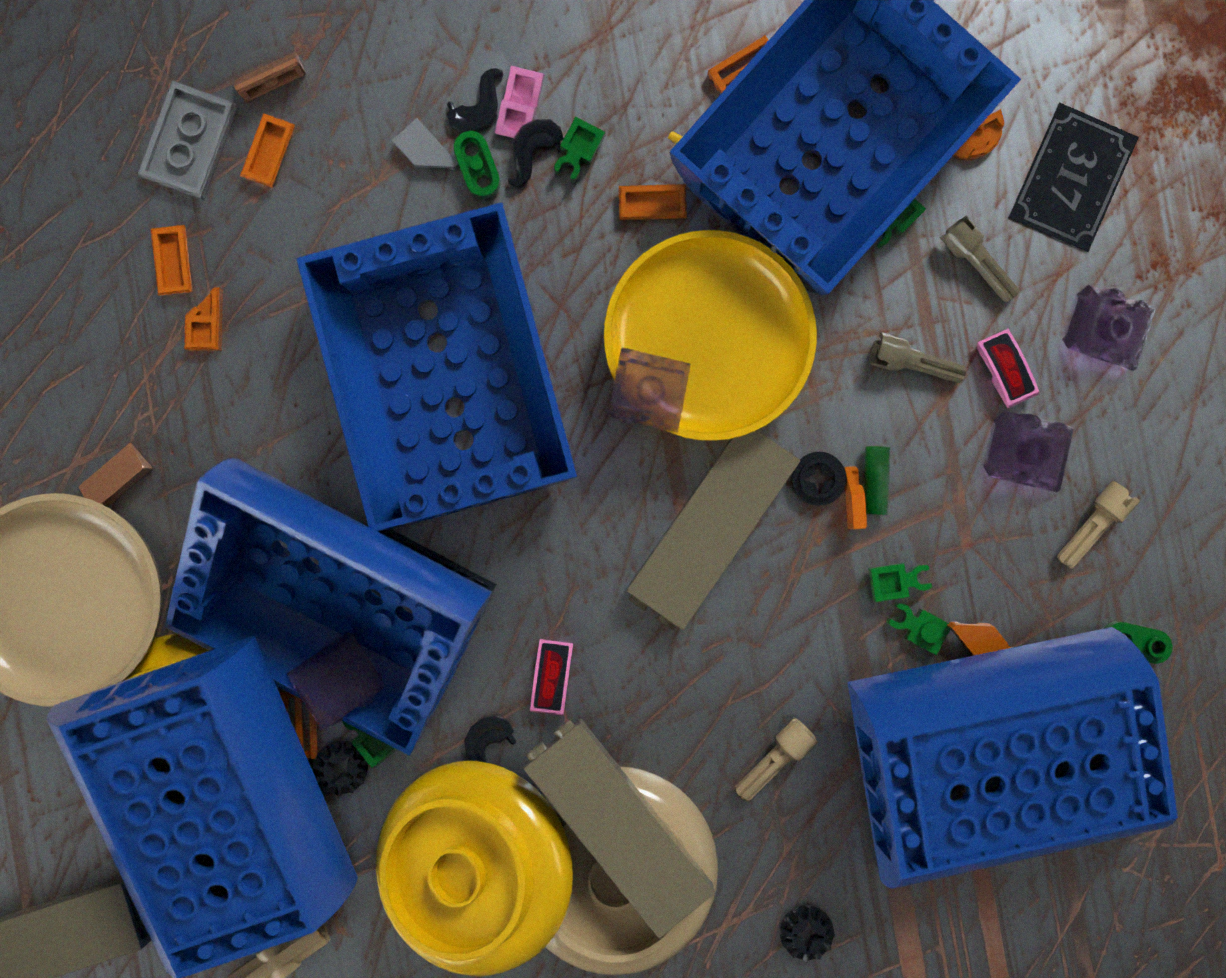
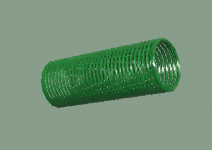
(875, 504)

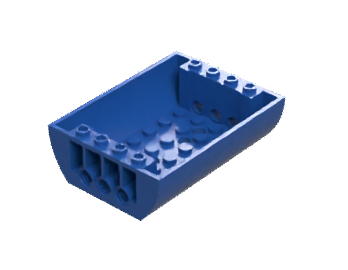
(796, 104)
(397, 390)
(244, 584)
(1016, 720)
(244, 805)

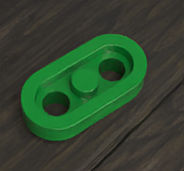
(477, 166)
(1144, 638)

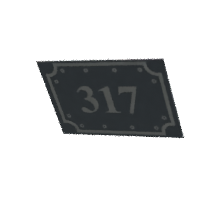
(1073, 177)

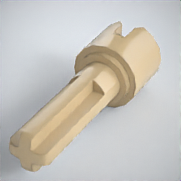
(1110, 506)
(792, 744)

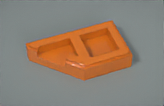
(204, 324)
(855, 500)
(979, 637)

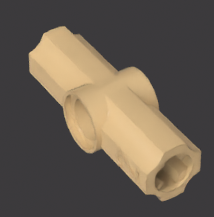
(283, 958)

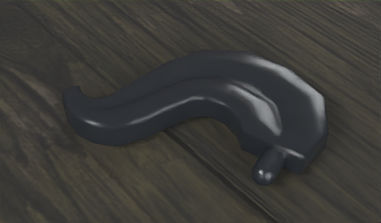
(483, 113)
(530, 136)
(487, 731)

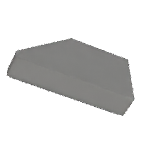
(423, 148)

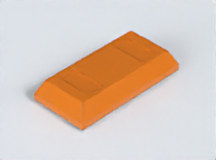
(267, 150)
(652, 202)
(171, 260)

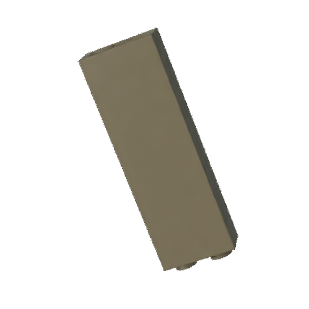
(711, 528)
(618, 826)
(71, 933)

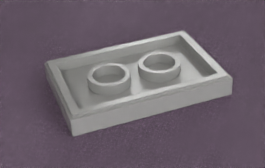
(188, 140)

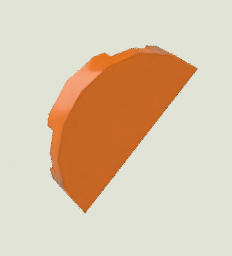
(983, 139)

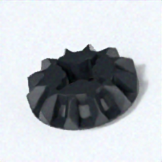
(829, 490)
(337, 753)
(796, 922)

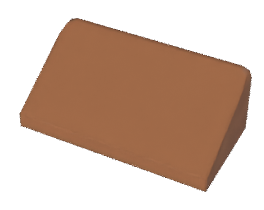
(269, 77)
(116, 476)

